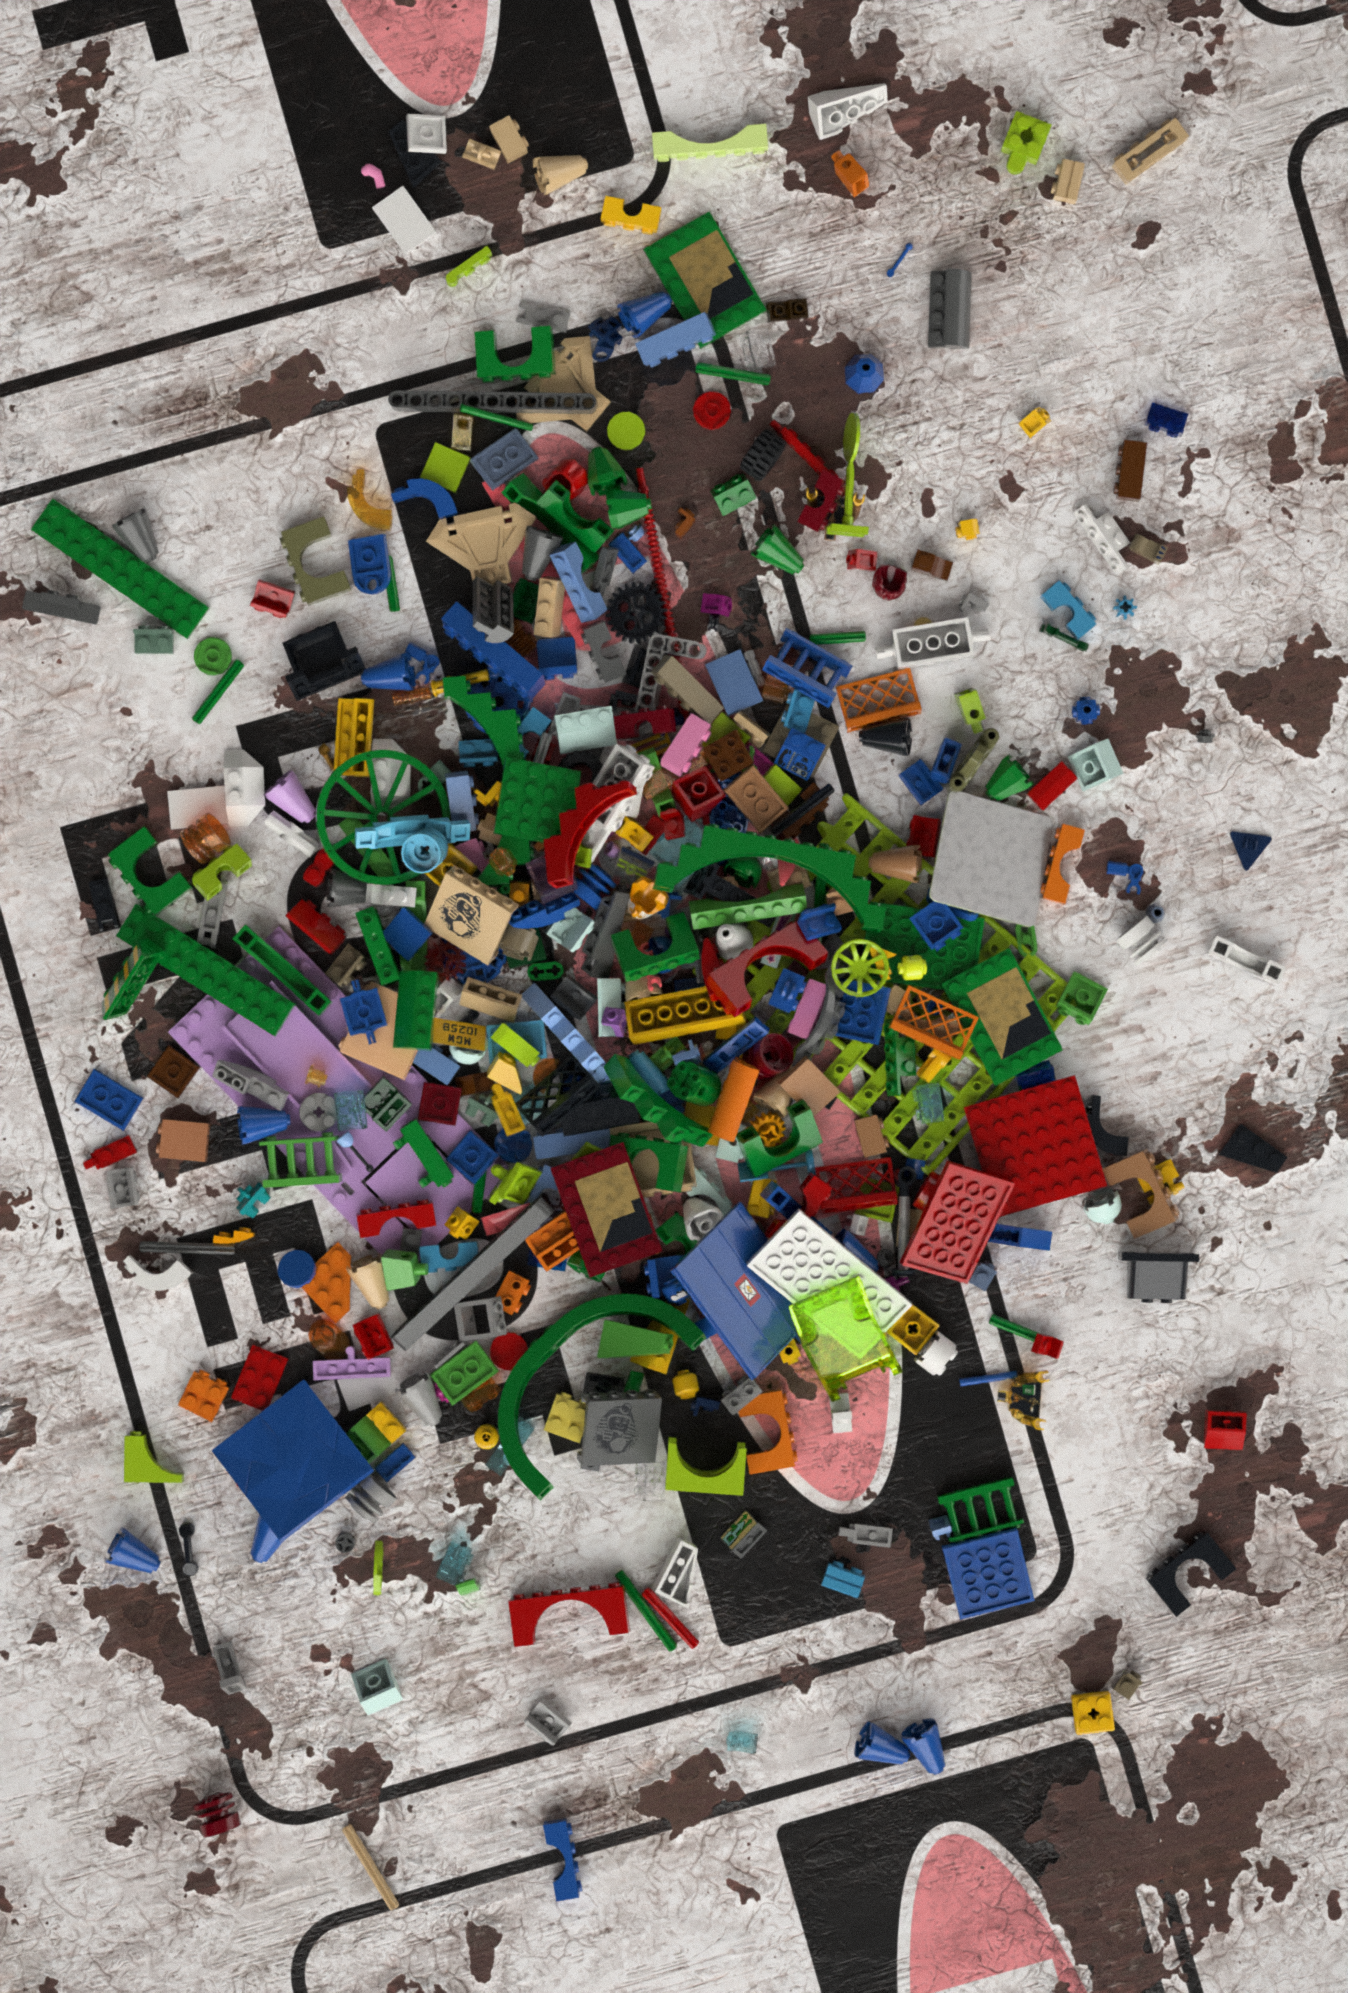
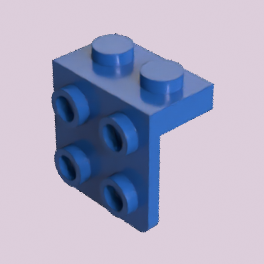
(557, 658)
(659, 1271)

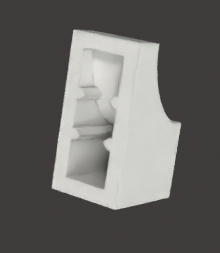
(446, 995)

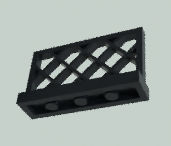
(564, 1103)

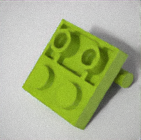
(502, 1174)

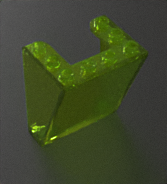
(842, 1335)

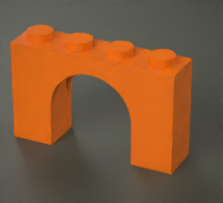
(780, 1455)

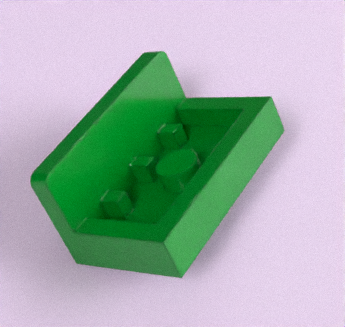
(733, 494)

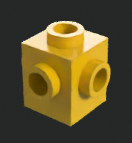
(461, 1223)

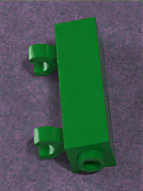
(427, 1154)

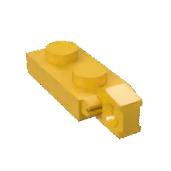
(506, 1110)

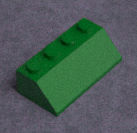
(415, 1010)

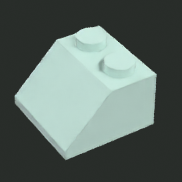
(1095, 764)
(376, 1687)

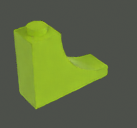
(516, 1045)
(141, 1465)

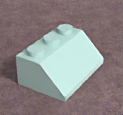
(585, 730)
(609, 996)

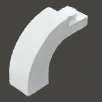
(158, 1281)

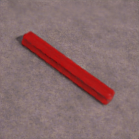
(670, 1618)

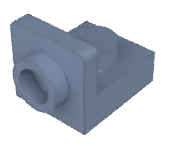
(983, 1275)

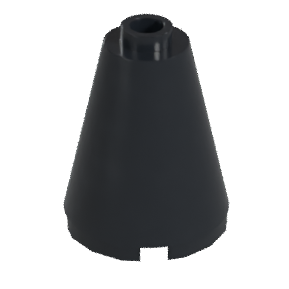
(888, 736)

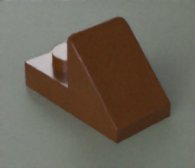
(474, 1083)

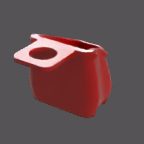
(570, 475)

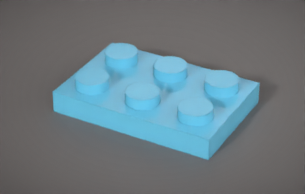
(530, 1031)

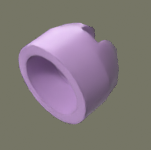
(612, 849)

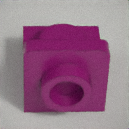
(716, 604)

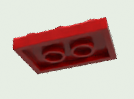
(259, 1378)

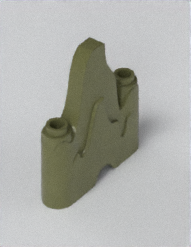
(973, 760)

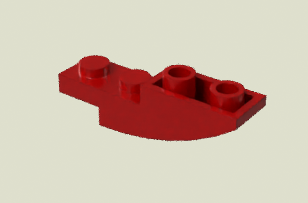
(709, 962)

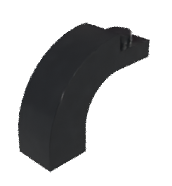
(1103, 1140)

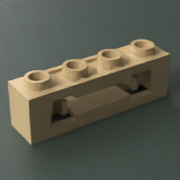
(1174, 130)

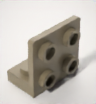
(346, 965)

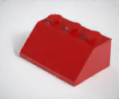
(317, 926)

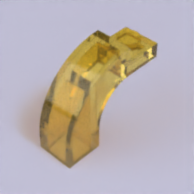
(374, 518)

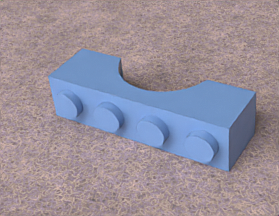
(568, 564)

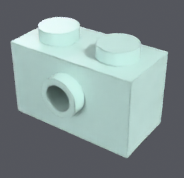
(730, 1150)

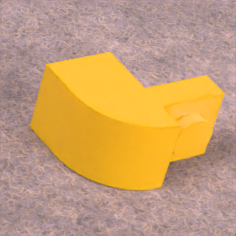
(634, 833)

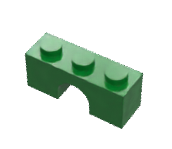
(675, 1230)

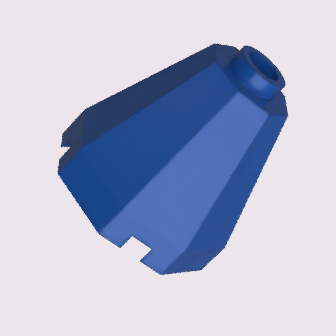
(861, 380)

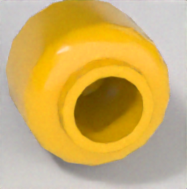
(685, 1384)
(486, 1429)

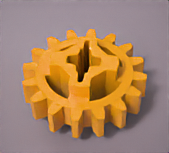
(769, 1133)

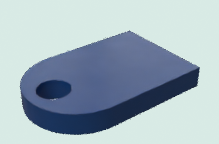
(369, 562)

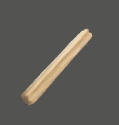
(370, 1867)

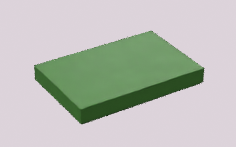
(464, 1372)

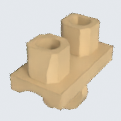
(481, 154)

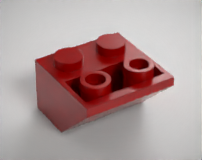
(1224, 1429)

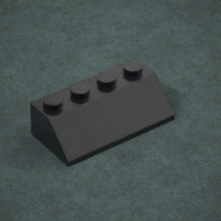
(600, 1112)

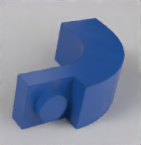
(429, 490)

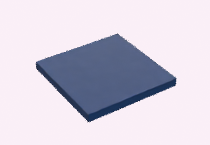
(988, 1573)

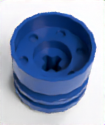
(592, 884)

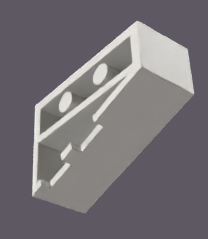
(677, 1573)

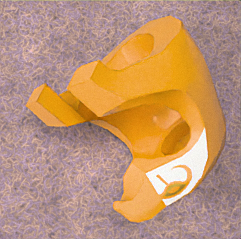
(645, 900)

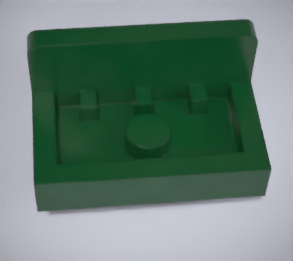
(525, 600)

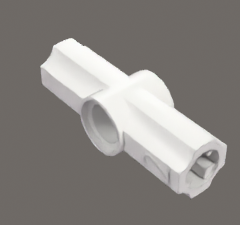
(291, 833)

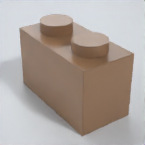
(870, 1136)

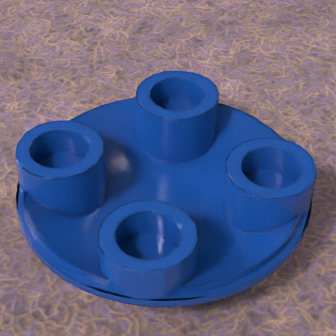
(514, 1147)

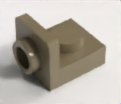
(1128, 1683)

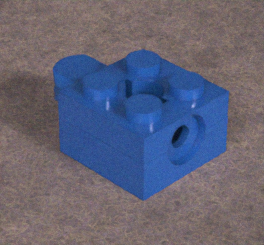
(786, 991)

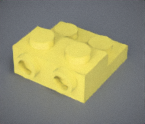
(566, 1417)

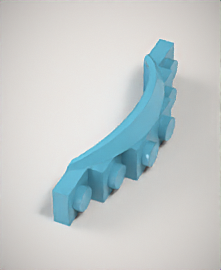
(400, 828)

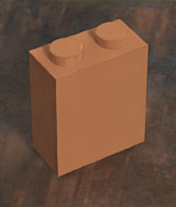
(183, 1140)

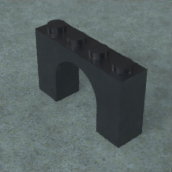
(1202, 1548)

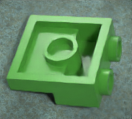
(1087, 996)

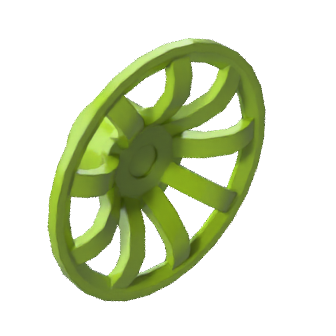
(860, 968)

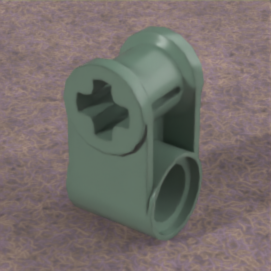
(439, 770)

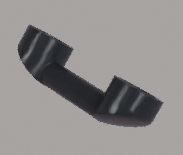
(190, 1567)

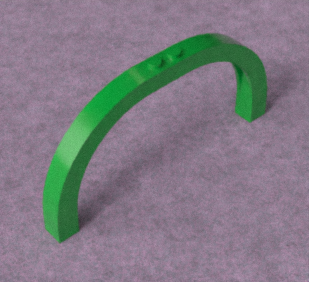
(554, 1338)

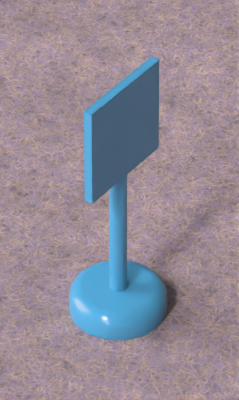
(746, 1175)

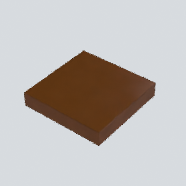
(173, 1071)

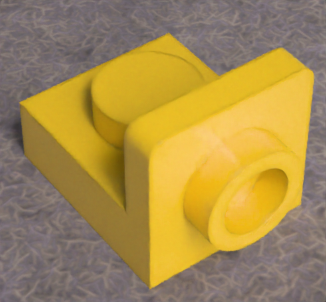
(1035, 421)

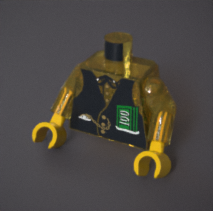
(1025, 1398)

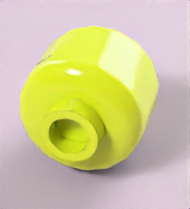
(912, 967)

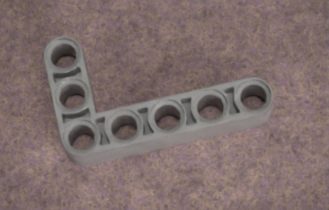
(652, 652)

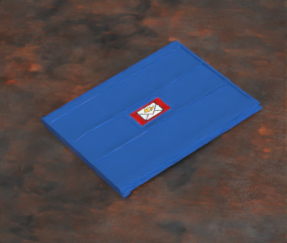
(732, 1297)

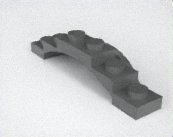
(828, 1021)

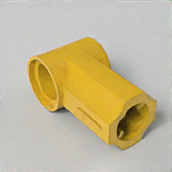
(935, 1061)

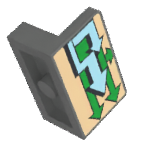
(743, 1534)

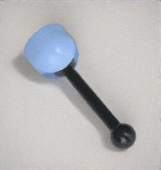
(346, 1141)

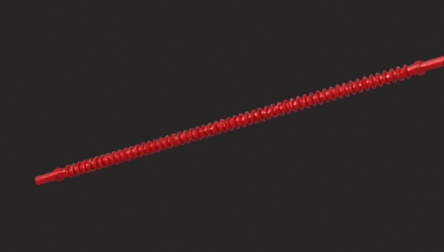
(661, 582)

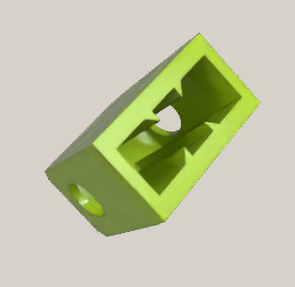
(967, 701)

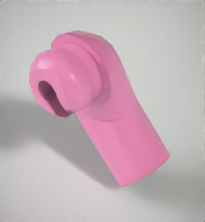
(376, 173)

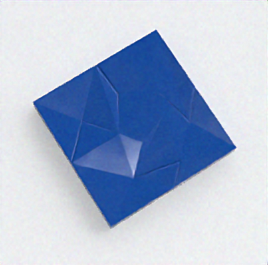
(292, 1461)

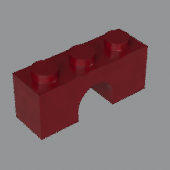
(817, 517)
(628, 724)

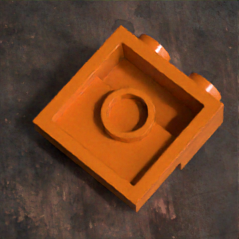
(204, 1395)

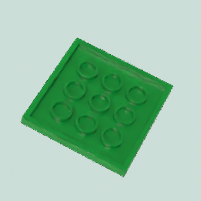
(533, 799)

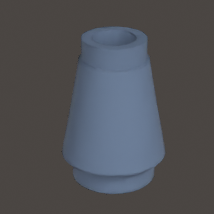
(1150, 913)

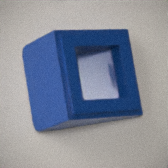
(916, 1165)

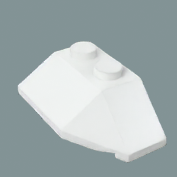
(386, 771)
(243, 787)

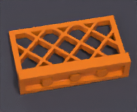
(886, 714)
(925, 1037)

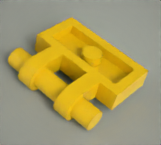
(1169, 1172)

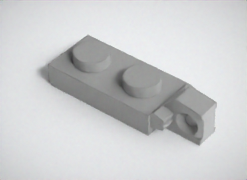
(867, 1534)

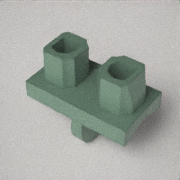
(474, 1105)

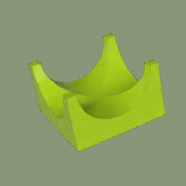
(724, 1480)

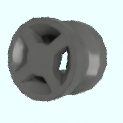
(342, 1542)

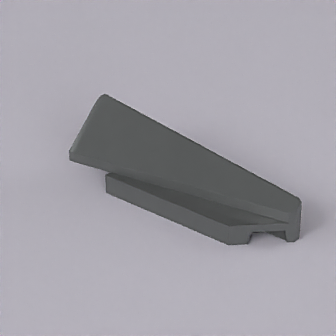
(598, 942)

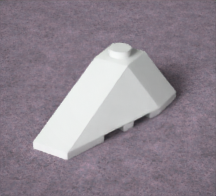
(840, 107)

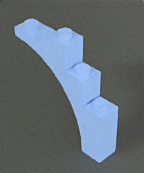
(566, 1033)

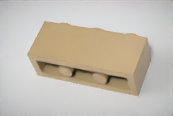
(549, 607)
(490, 999)

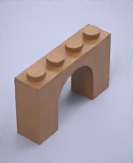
(1142, 1166)

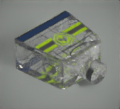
(630, 868)

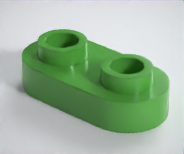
(1027, 938)

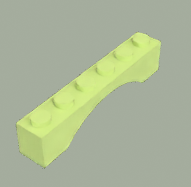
(750, 139)

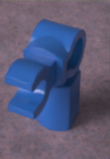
(431, 662)
(1134, 870)

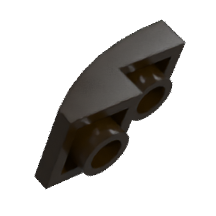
(787, 310)

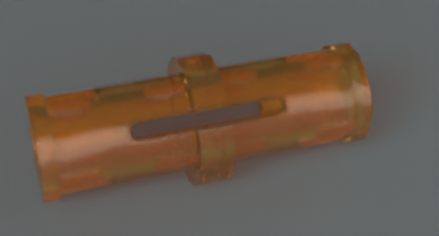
(411, 696)

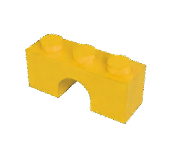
(646, 220)

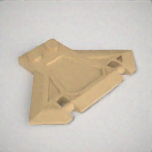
(571, 377)
(483, 540)

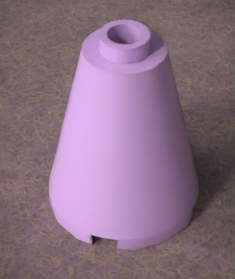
(291, 797)

